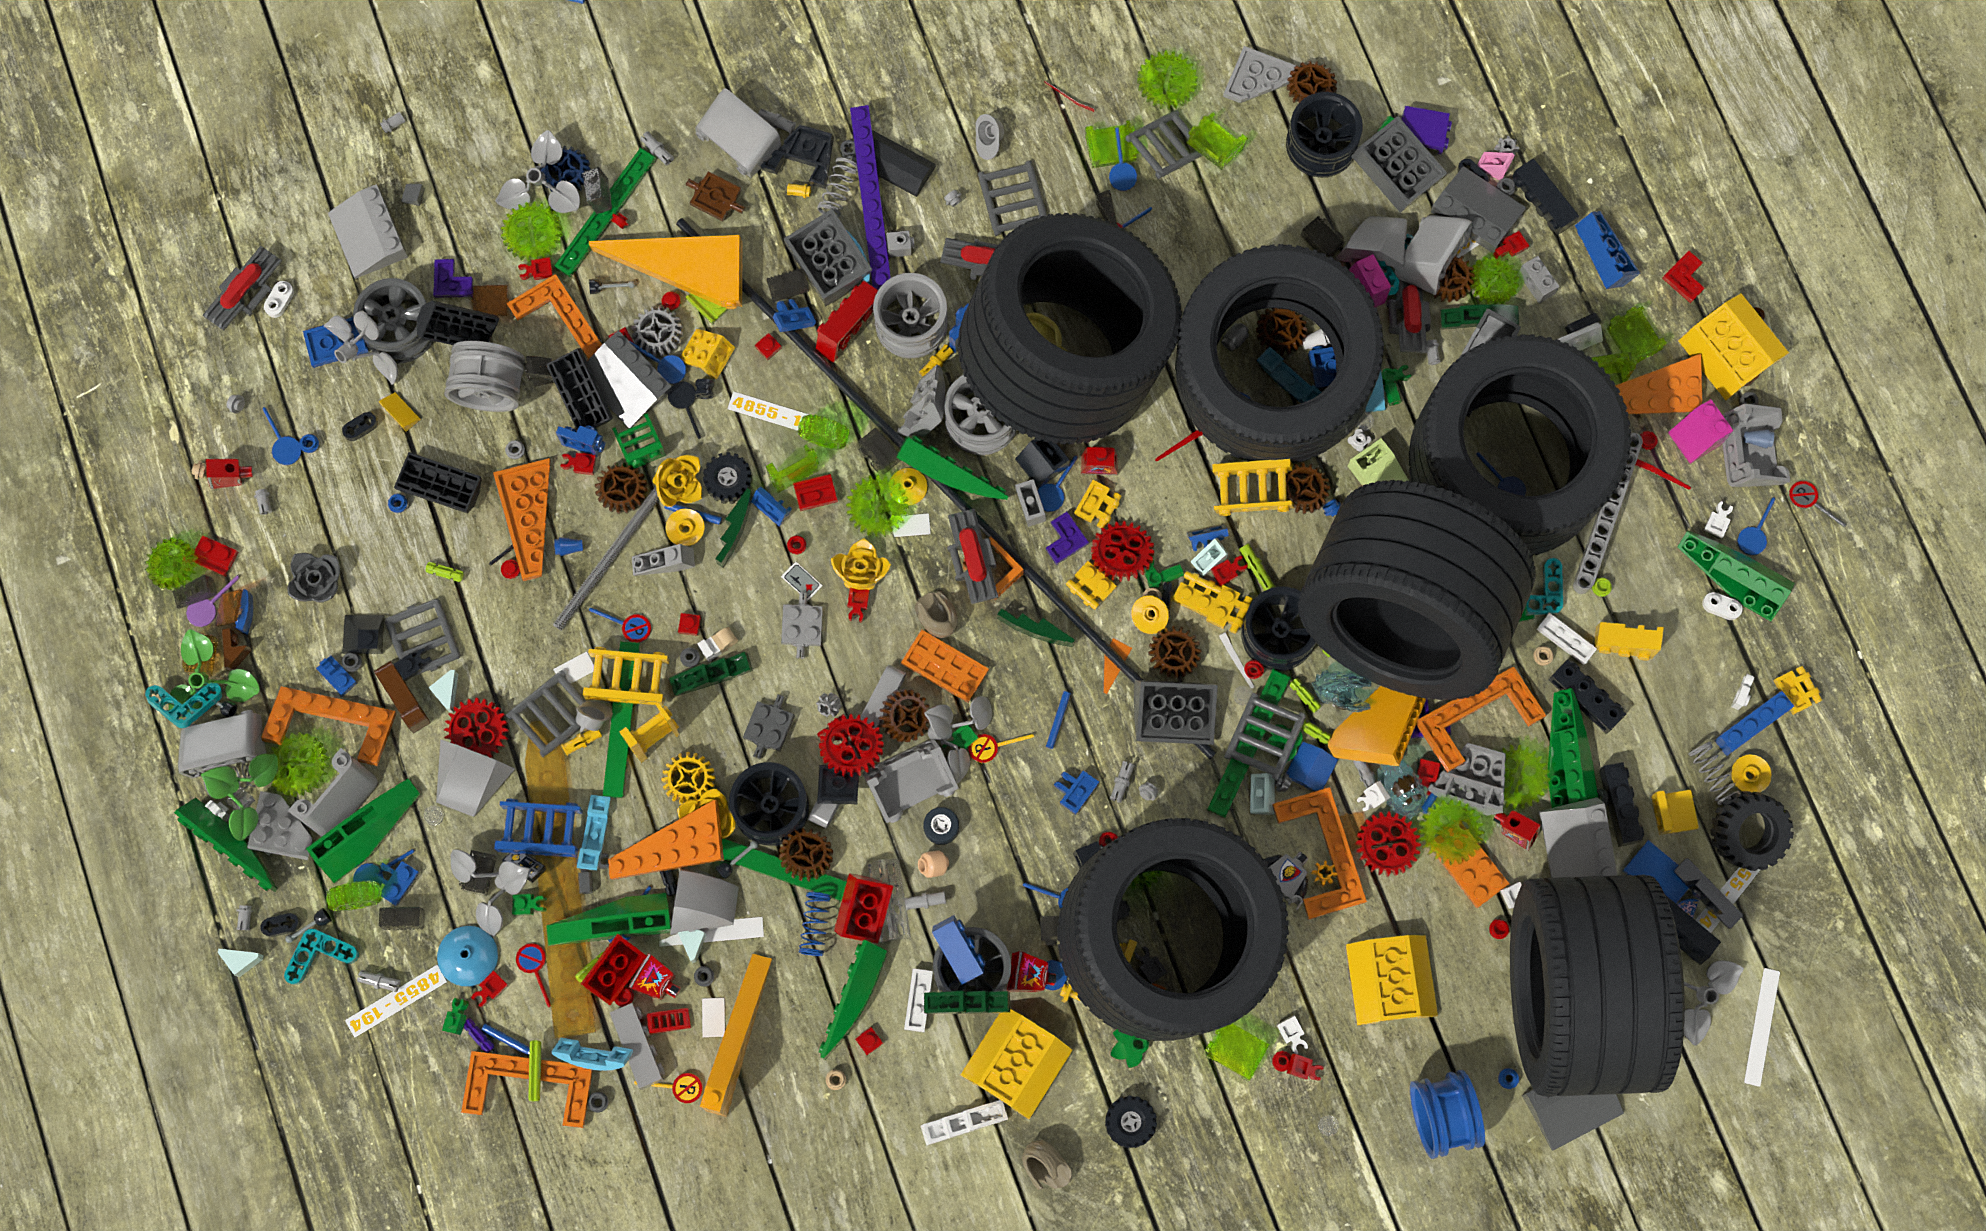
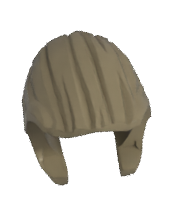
(937, 614)
(1046, 1165)

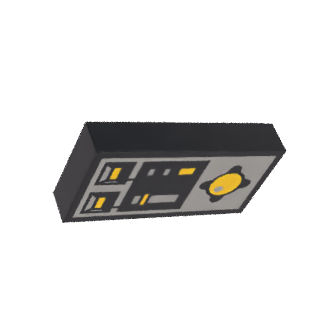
(525, 860)

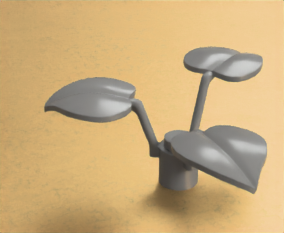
(565, 195)
(349, 349)
(940, 729)
(509, 878)
(1723, 979)

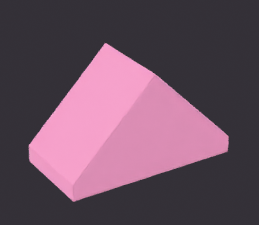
(1495, 163)

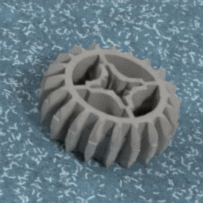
(665, 330)

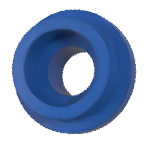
(309, 438)
(395, 498)
(1331, 508)
(1502, 1081)

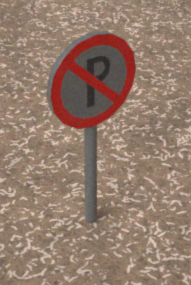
(1805, 495)

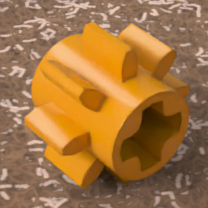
(1328, 869)

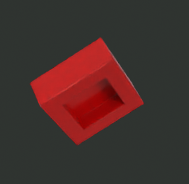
(768, 346)
(689, 624)
(869, 1041)

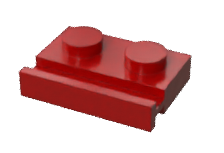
(815, 492)
(214, 556)

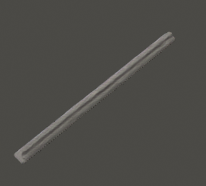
(611, 553)

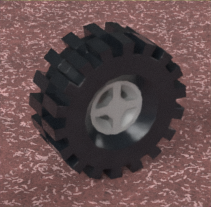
(727, 468)
(1136, 1114)

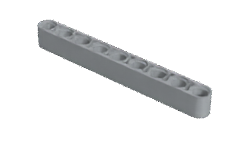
(1605, 522)
(889, 682)

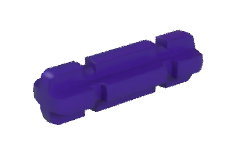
(478, 1036)

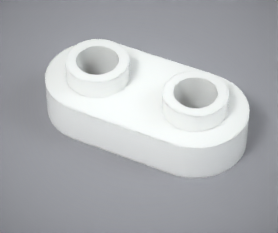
(279, 298)
(1722, 607)

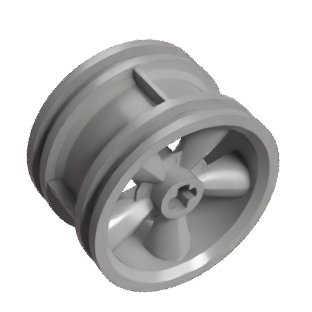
(902, 288)
(484, 376)
(961, 433)

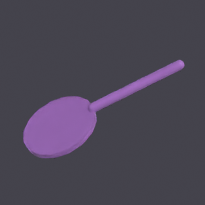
(204, 612)

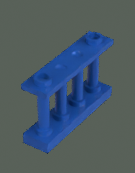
(546, 847)

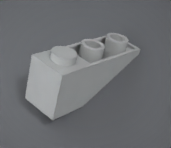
(664, 560)

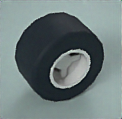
(942, 819)

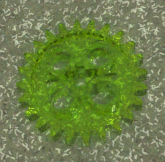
(1150, 76)
(514, 235)
(859, 506)
(300, 746)
(1534, 783)
(1455, 814)

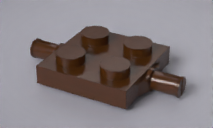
(715, 196)

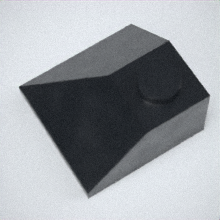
(363, 634)

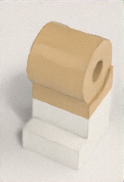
(718, 643)

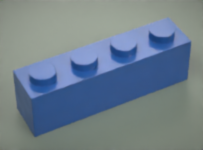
(1754, 723)

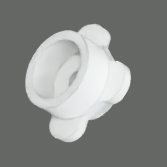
(1353, 440)

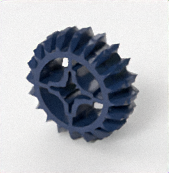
(561, 168)

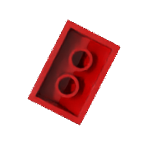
(863, 908)
(613, 969)

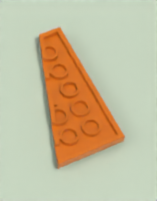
(1665, 390)
(524, 503)
(684, 843)

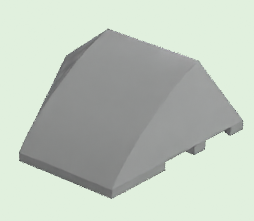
(1379, 237)
(927, 405)
(467, 778)
(1475, 782)
(702, 901)

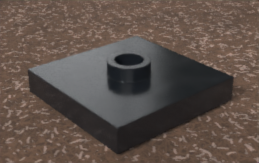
(836, 788)

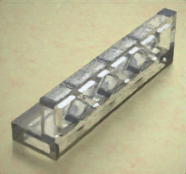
(879, 871)

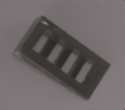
(1105, 206)
(207, 590)

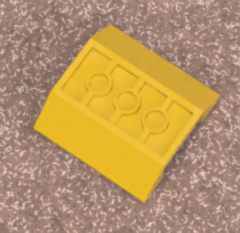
(1733, 346)
(1391, 979)
(1017, 1062)

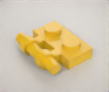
(1092, 501)
(1094, 581)
(1194, 599)
(1223, 606)
(1793, 690)

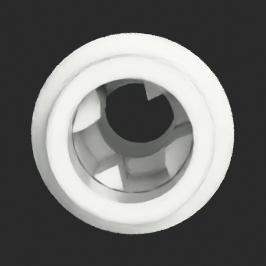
(1315, 339)

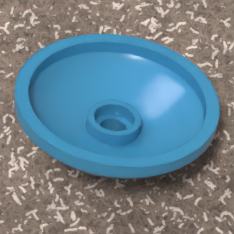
(478, 964)

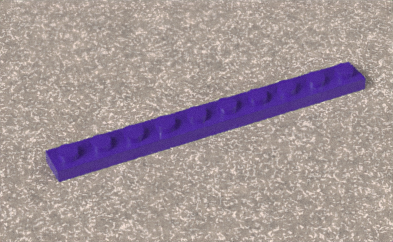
(870, 195)

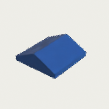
(1311, 767)

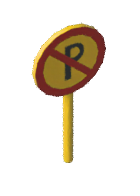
(986, 747)
(686, 1087)

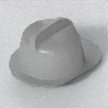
(988, 135)
(592, 715)

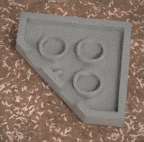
(1256, 75)
(278, 829)

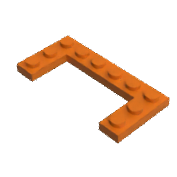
(553, 291)
(291, 700)
(1434, 724)
(1324, 806)
(486, 1064)

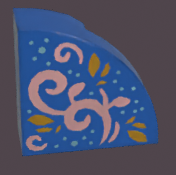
(1689, 906)

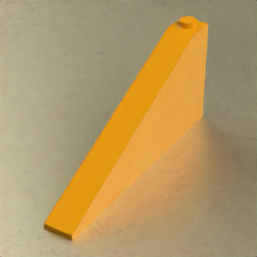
(697, 265)
(1380, 732)
(731, 1053)

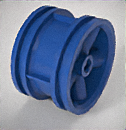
(1447, 1114)

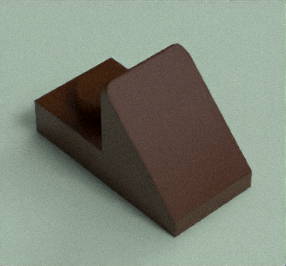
(233, 654)

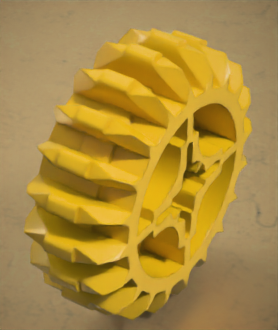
(678, 765)

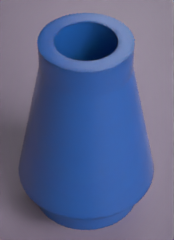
(566, 546)

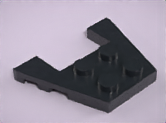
(806, 147)

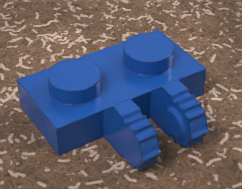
(793, 318)
(1079, 791)
(398, 883)

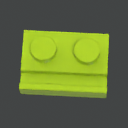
(708, 309)

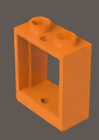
(1012, 576)

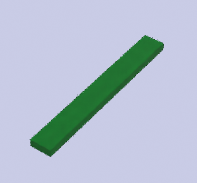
(599, 222)
(622, 717)
(1237, 770)
(771, 866)

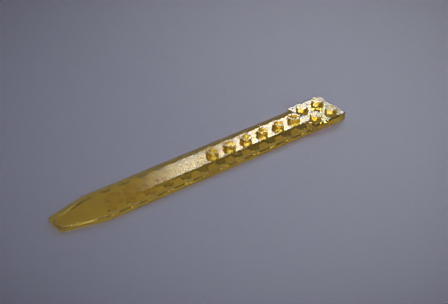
(560, 885)

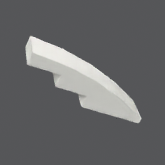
(964, 1122)

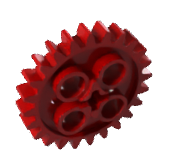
(1117, 565)
(493, 724)
(868, 737)
(1383, 826)

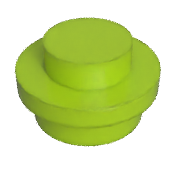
(1601, 587)

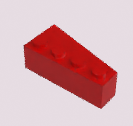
(845, 321)

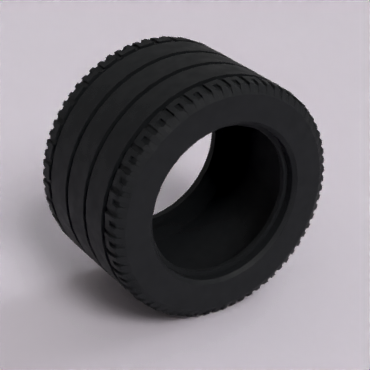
(1102, 276)
(1292, 281)
(1563, 388)
(1417, 590)
(1249, 913)
(1596, 985)

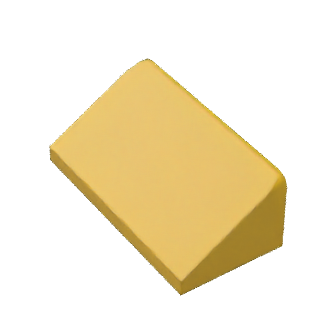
(399, 411)

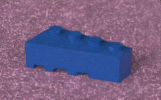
(1606, 251)

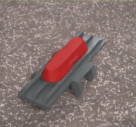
(968, 255)
(238, 283)
(1416, 318)
(977, 556)

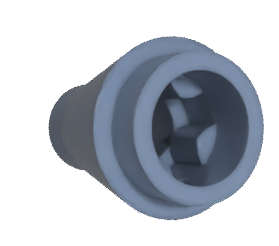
(1760, 438)

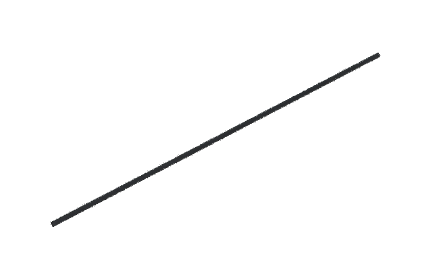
(947, 490)

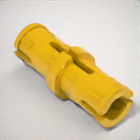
(938, 359)
(580, 741)

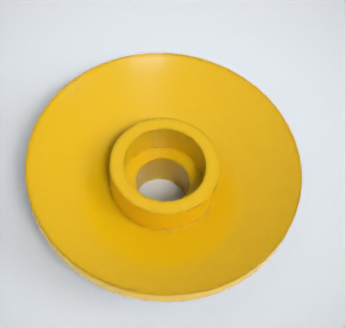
(917, 490)
(681, 519)
(1144, 620)
(1757, 767)

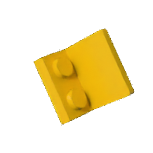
(707, 352)
(1674, 812)

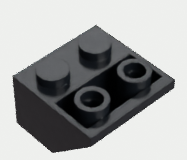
(1042, 461)

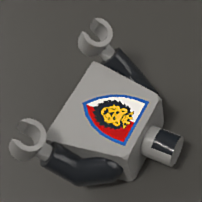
(1290, 876)

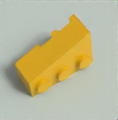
(1628, 640)

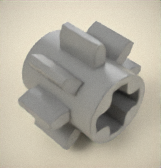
(1507, 146)
(829, 704)

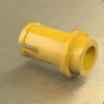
(799, 190)

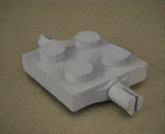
(801, 625)

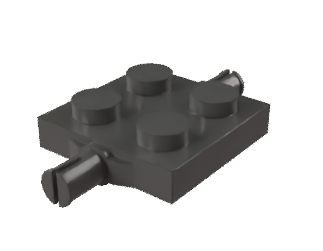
(768, 726)

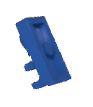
(769, 506)
(1207, 534)
(336, 675)

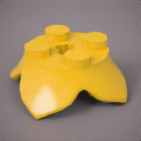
(686, 488)
(860, 566)
(726, 819)

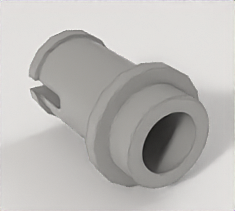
(392, 122)
(1432, 352)
(263, 501)
(244, 917)

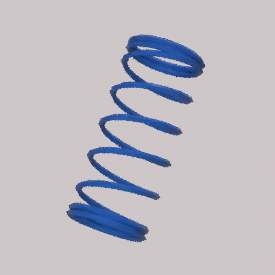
(816, 896)

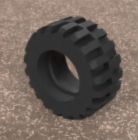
(1775, 836)

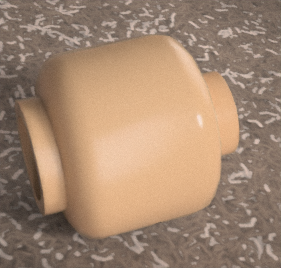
(933, 864)

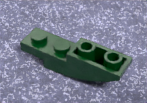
(1470, 315)

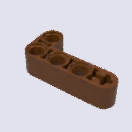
(402, 697)

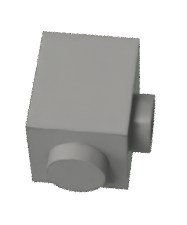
(899, 243)

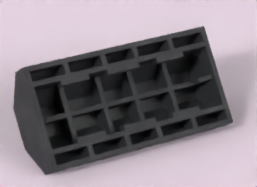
(900, 165)
(454, 324)
(579, 390)
(439, 483)

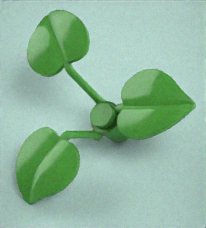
(199, 648)
(224, 782)

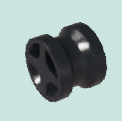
(704, 389)

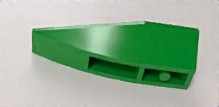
(945, 469)
(1738, 575)
(1569, 753)
(217, 831)
(362, 832)
(627, 917)
(855, 994)

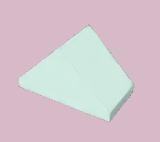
(1210, 557)
(445, 689)
(692, 943)
(240, 961)

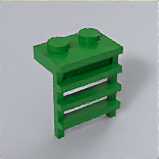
(644, 454)

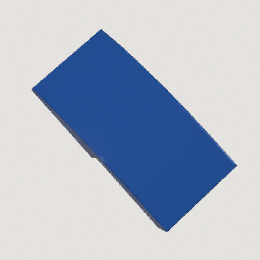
(245, 618)

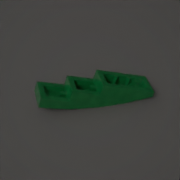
(736, 521)
(1043, 631)
(710, 674)
(966, 1002)

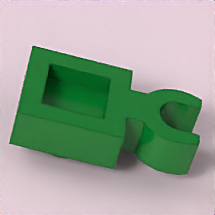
(963, 737)
(526, 903)
(455, 1020)

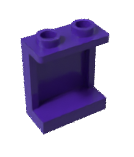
(1428, 126)

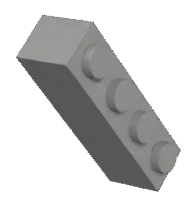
(635, 1036)

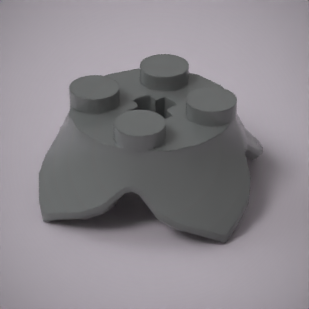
(305, 568)

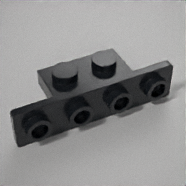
(1708, 893)

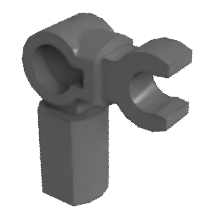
(585, 877)

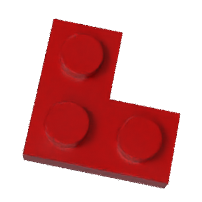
(1680, 277)

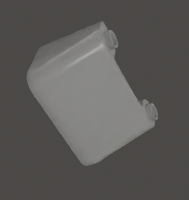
(738, 132)
(1433, 251)
(1747, 463)
(220, 743)
(910, 779)
(341, 797)

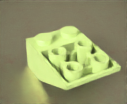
(1376, 464)

